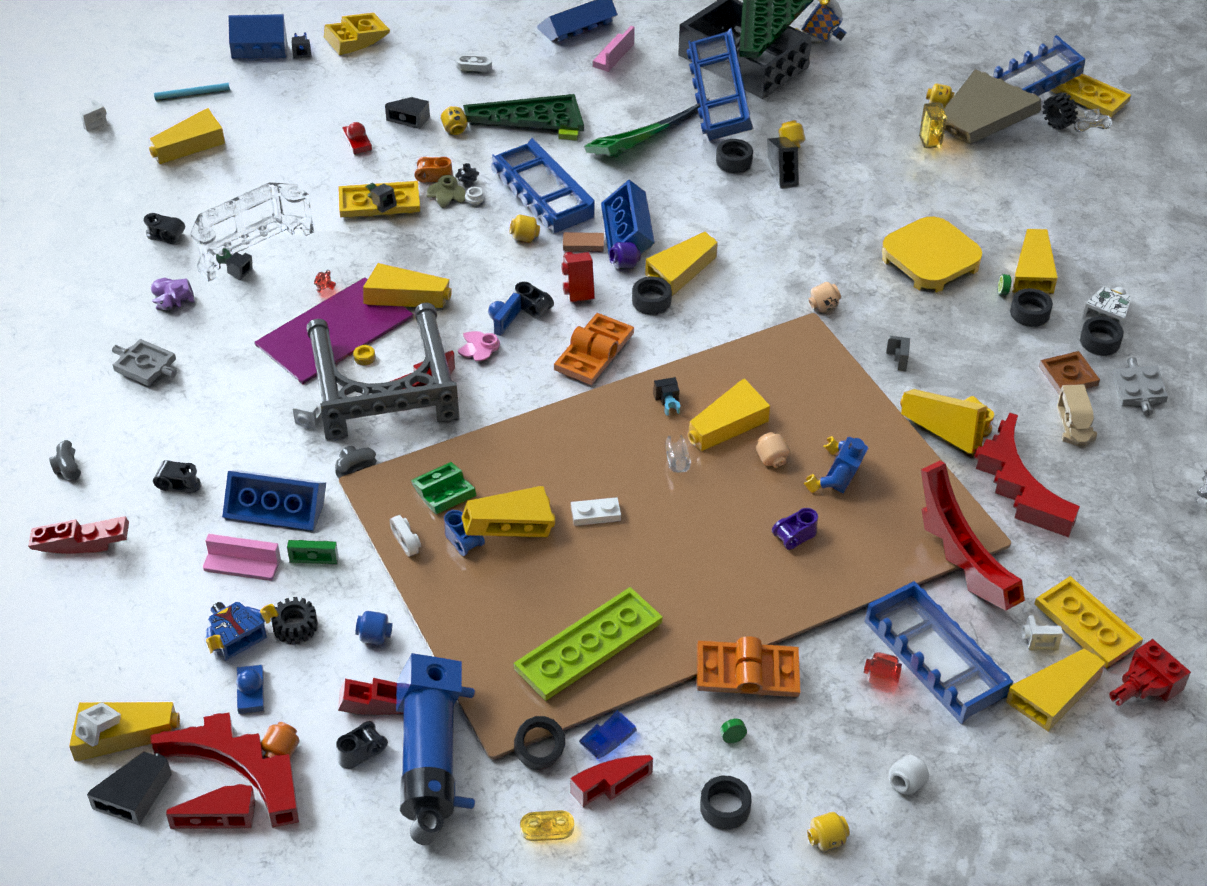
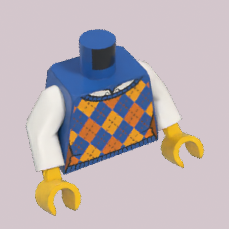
(824, 22)

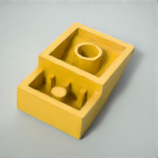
(355, 32)

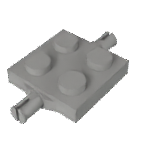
(144, 362)
(1140, 386)

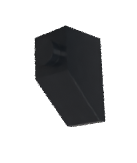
(408, 112)

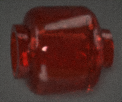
(883, 669)

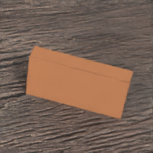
(583, 241)

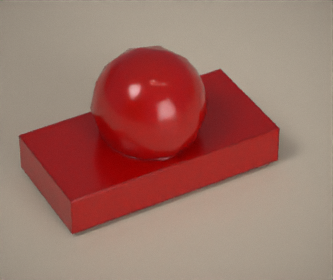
(357, 138)

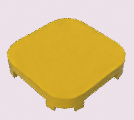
(931, 252)

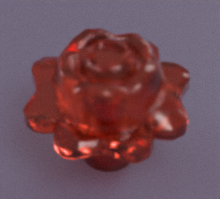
(323, 281)

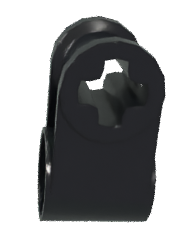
(164, 229)
(532, 299)
(175, 476)
(359, 745)

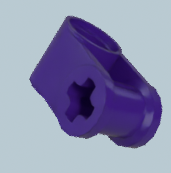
(796, 528)

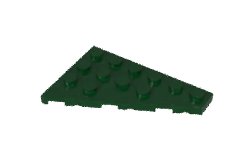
(765, 21)

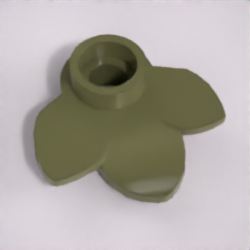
(446, 193)

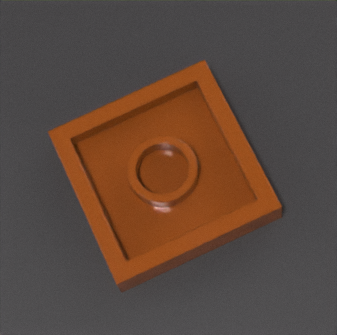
(1069, 370)

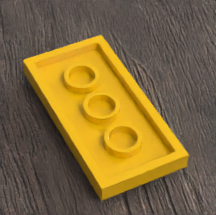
(1094, 94)
(355, 202)
(1088, 621)

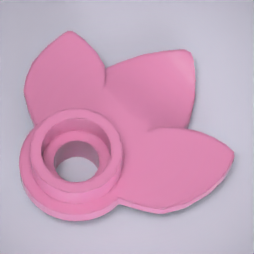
(479, 345)

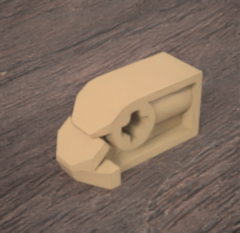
(1076, 415)

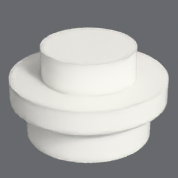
(475, 195)

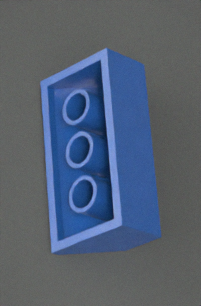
(577, 19)
(628, 217)
(273, 499)

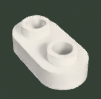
(474, 62)
(403, 534)

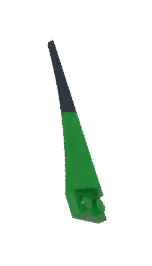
(620, 143)

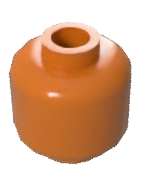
(280, 740)

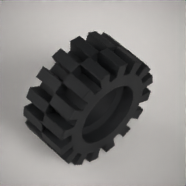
(1066, 117)
(294, 631)

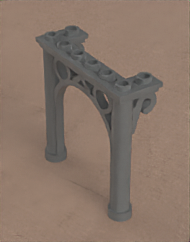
(386, 396)

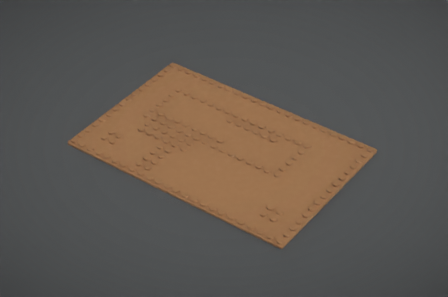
(685, 540)

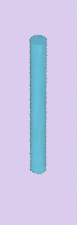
(191, 91)

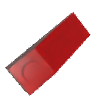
(215, 810)

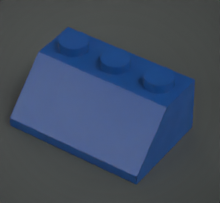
(257, 36)

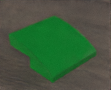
(443, 487)

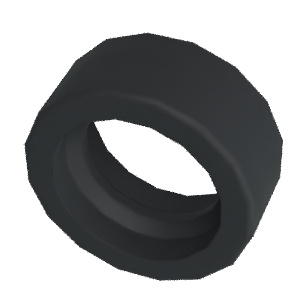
(731, 164)
(651, 284)
(1029, 317)
(1103, 325)
(545, 723)
(720, 819)

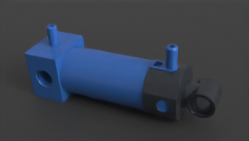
(427, 785)

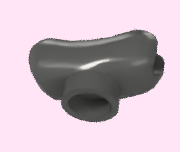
(354, 460)
(64, 461)

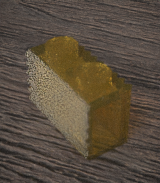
(933, 125)

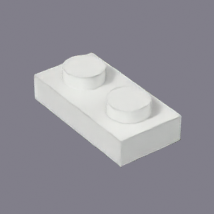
(595, 511)

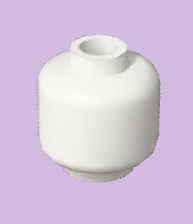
(908, 775)

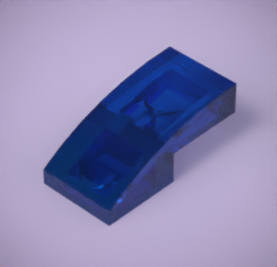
(608, 736)

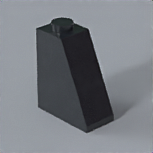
(783, 160)
(131, 788)

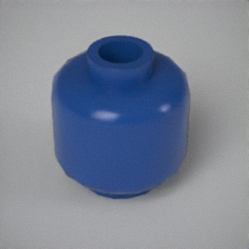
(373, 627)

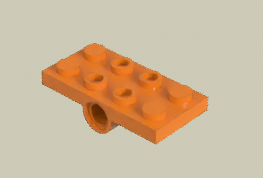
(593, 348)
(748, 668)

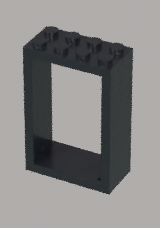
(790, 48)

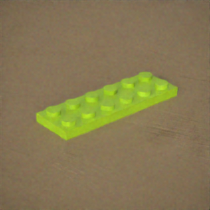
(587, 643)

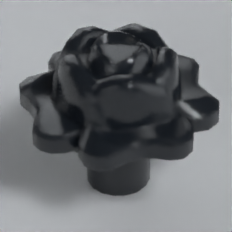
(467, 174)

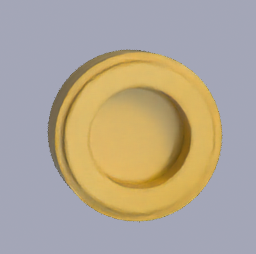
(364, 355)

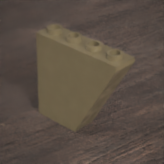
(986, 107)

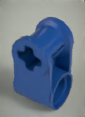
(456, 533)

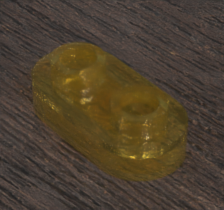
(547, 825)

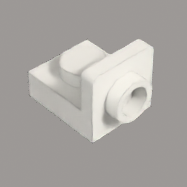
(93, 116)
(307, 414)
(1041, 637)
(95, 720)

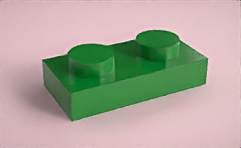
(312, 552)

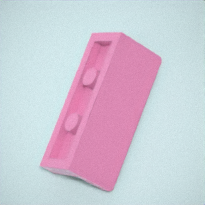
(615, 50)
(241, 557)

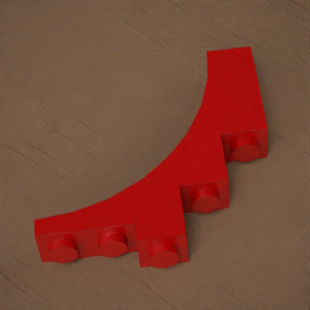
(1032, 500)
(961, 546)
(243, 754)

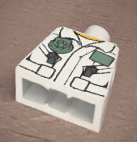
(1108, 304)

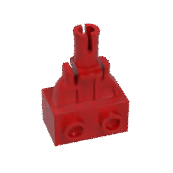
(579, 276)
(1151, 673)

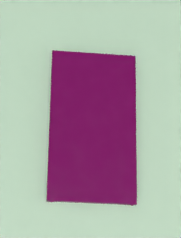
(349, 326)

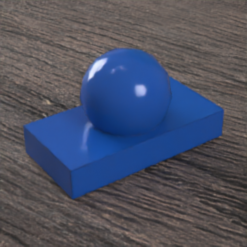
(504, 313)
(250, 689)

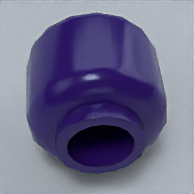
(624, 255)

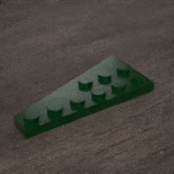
(538, 112)

